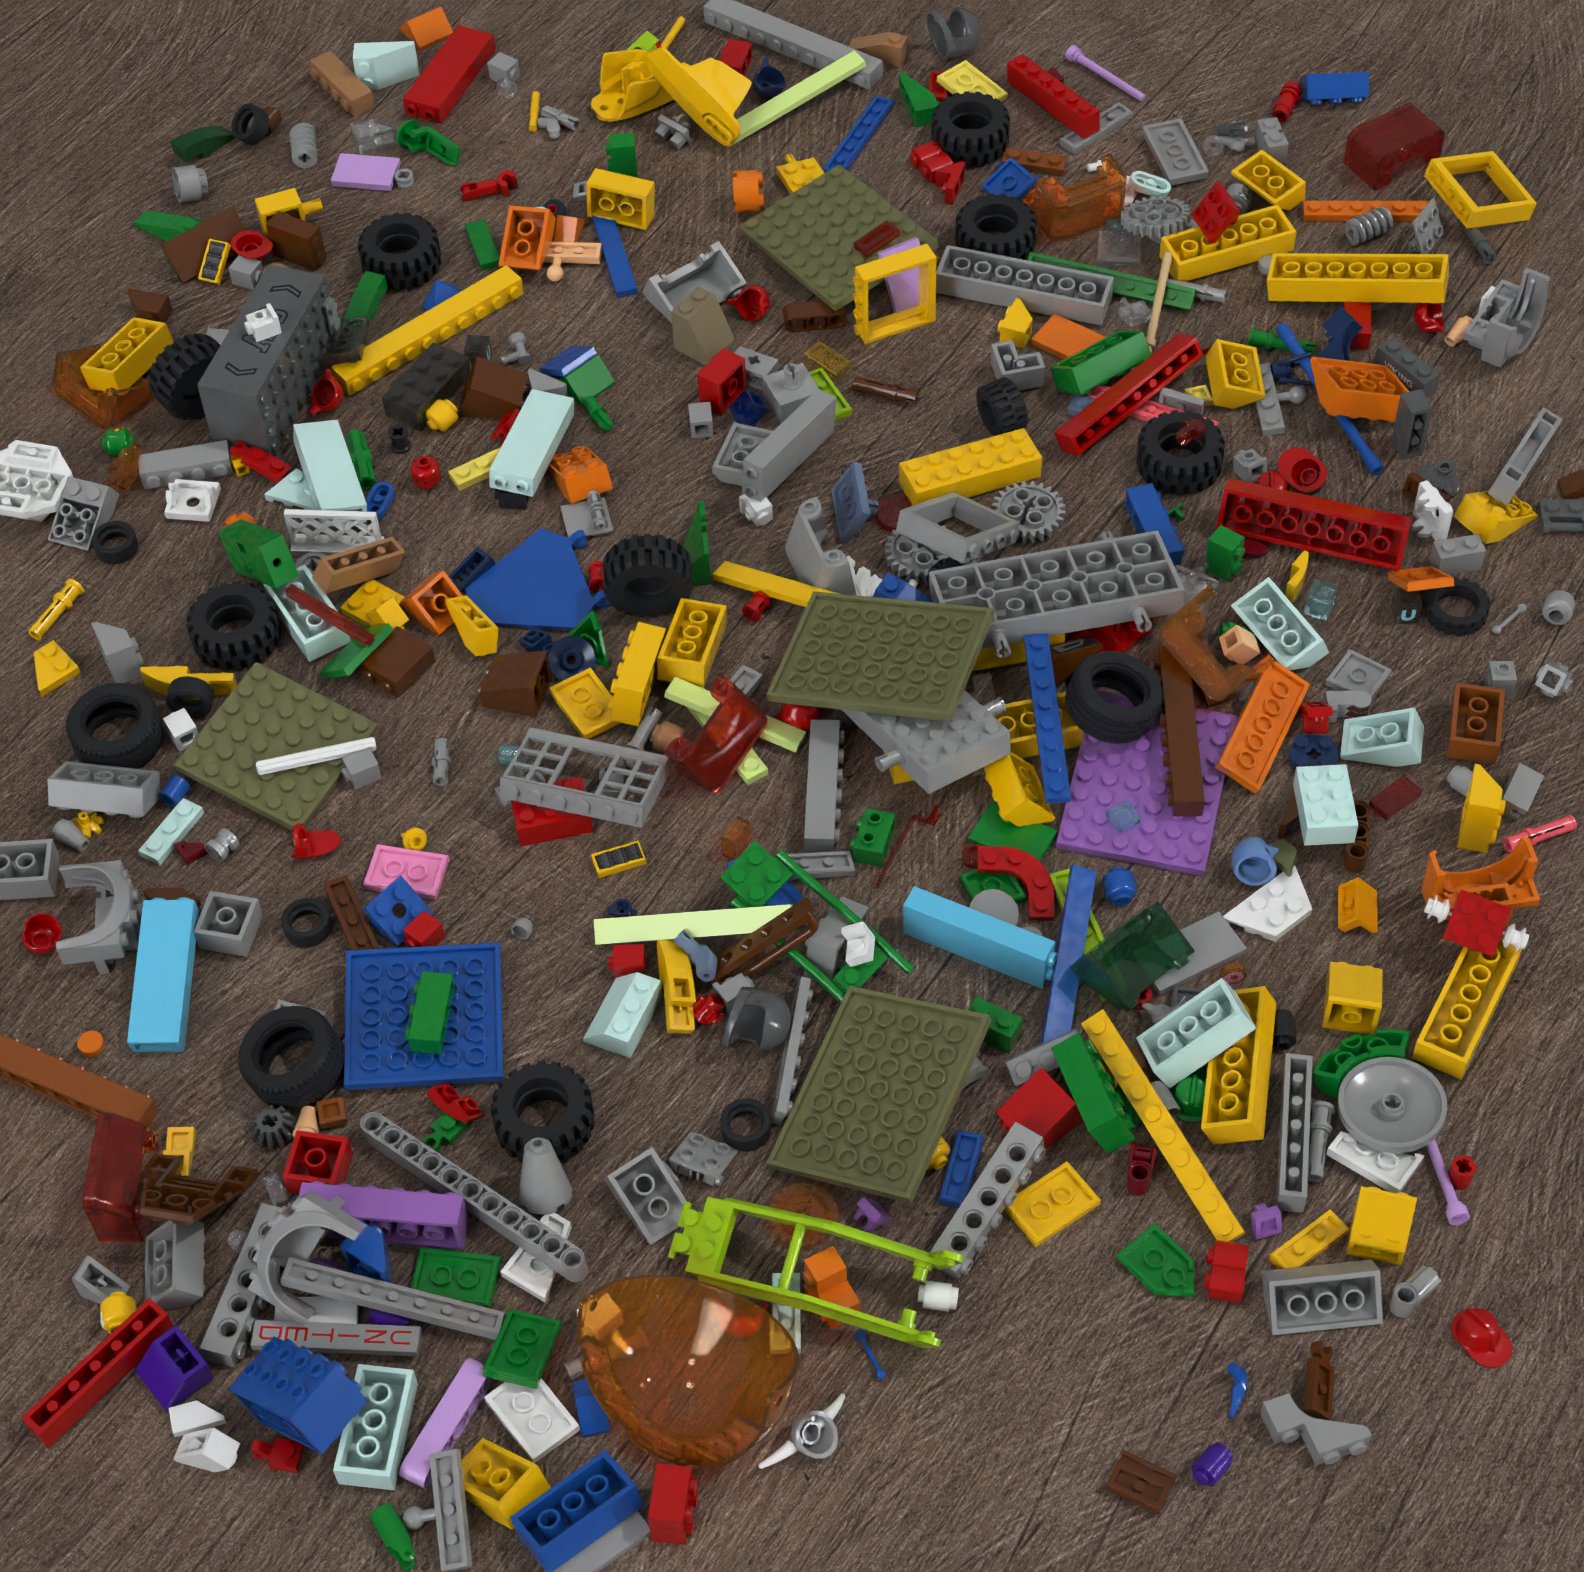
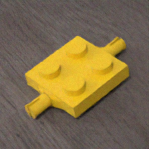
(798, 173)

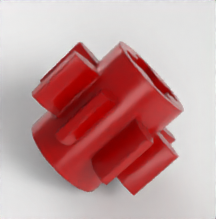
(708, 1009)

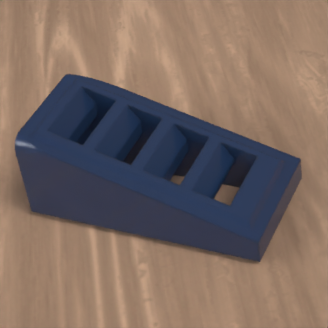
(467, 564)

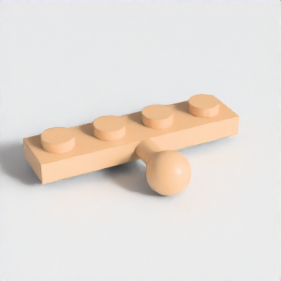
(570, 253)

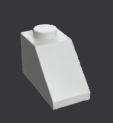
(207, 1450)

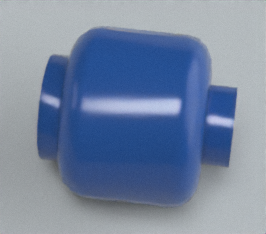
(1119, 886)

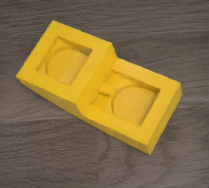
(1297, 576)
(181, 1144)

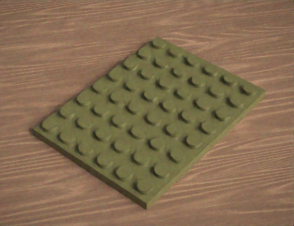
(816, 230)
(881, 655)
(879, 1093)

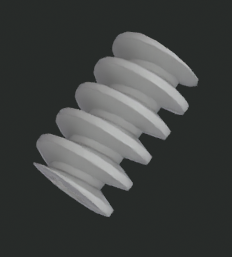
(303, 145)
(1368, 225)

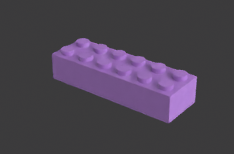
(402, 1215)

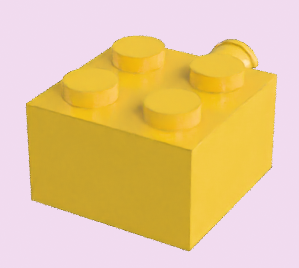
(285, 202)

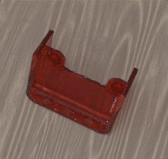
(115, 1175)

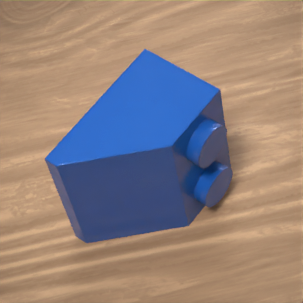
(368, 1254)

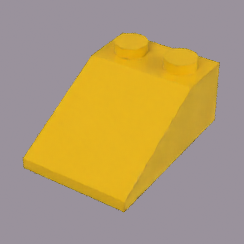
(500, 1481)

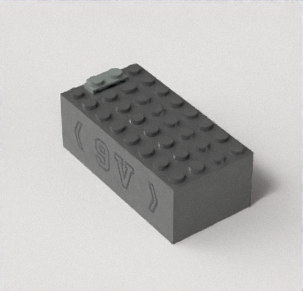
(259, 386)

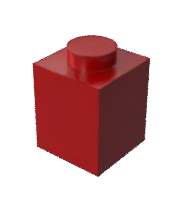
(423, 931)
(627, 960)

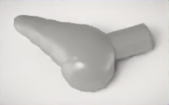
(1237, 143)

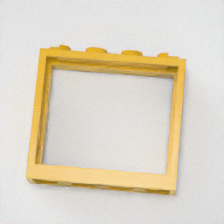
(1440, 176)
(903, 320)

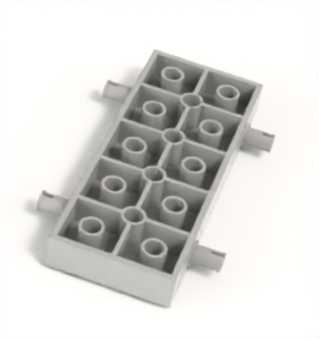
(1066, 588)
(938, 750)

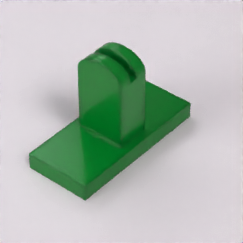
(1177, 512)

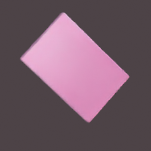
(420, 869)

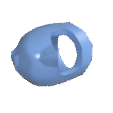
(1254, 861)

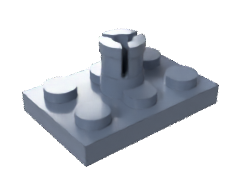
(851, 502)

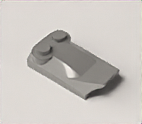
(736, 447)

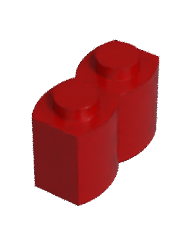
(928, 159)
(1227, 1271)

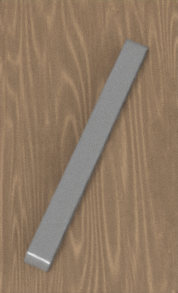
(480, 1203)

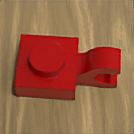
(505, 425)
(283, 1456)

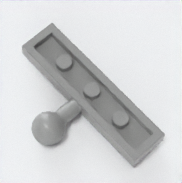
(1269, 407)
(449, 1511)

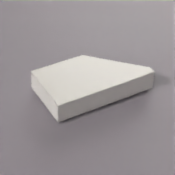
(193, 1417)

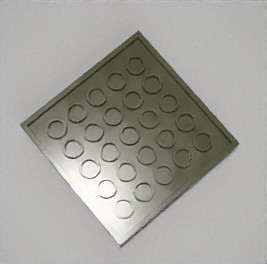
(267, 720)

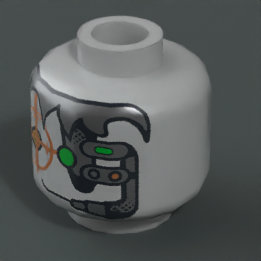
(1241, 195)

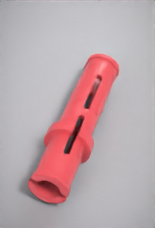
(1564, 825)

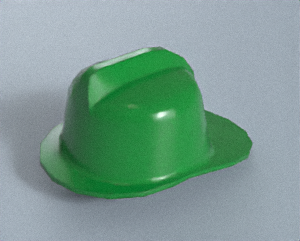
(1190, 1095)

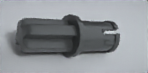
(1233, 129)

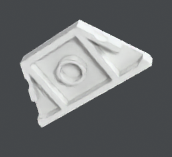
(1273, 907)

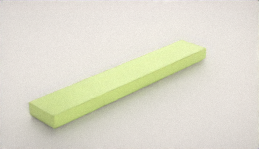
(702, 701)

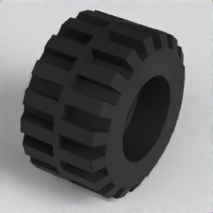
(1001, 406)

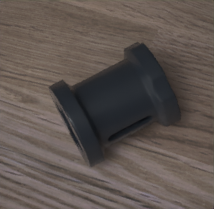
(398, 435)

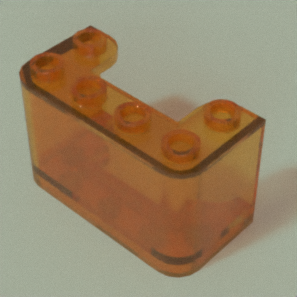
(1083, 205)

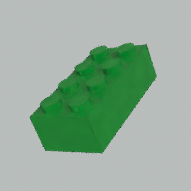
(1100, 362)
(1094, 1092)

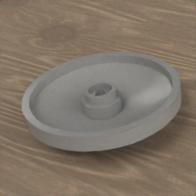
(1392, 1104)

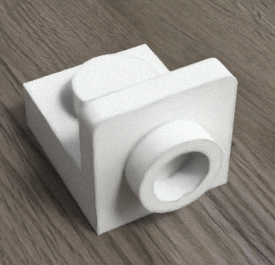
(859, 943)

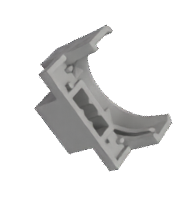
(1507, 332)
(116, 915)
(297, 1234)

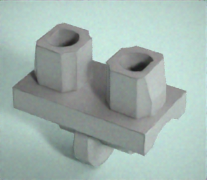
(677, 127)

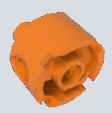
(747, 191)

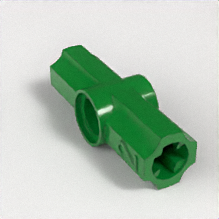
(361, 459)

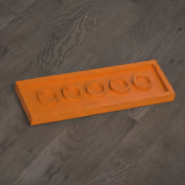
(1262, 726)

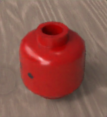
(425, 472)

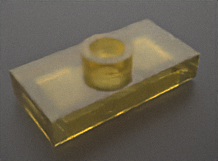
(828, 359)

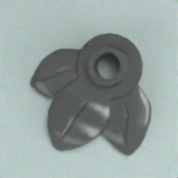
(1444, 479)

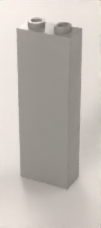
(789, 445)

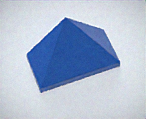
(439, 293)

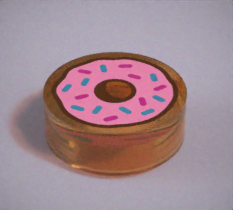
(1233, 972)

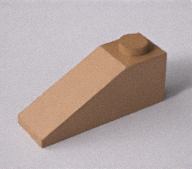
(886, 46)

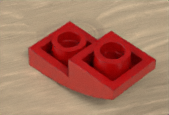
(447, 1099)

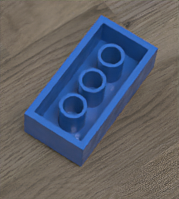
(576, 1511)

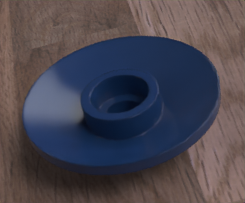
(570, 646)

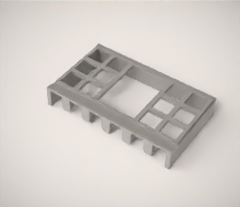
(578, 801)

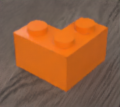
(827, 1279)

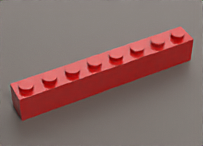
(1128, 394)

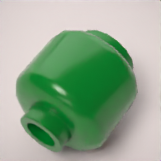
(116, 440)

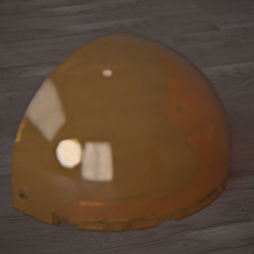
(686, 1366)

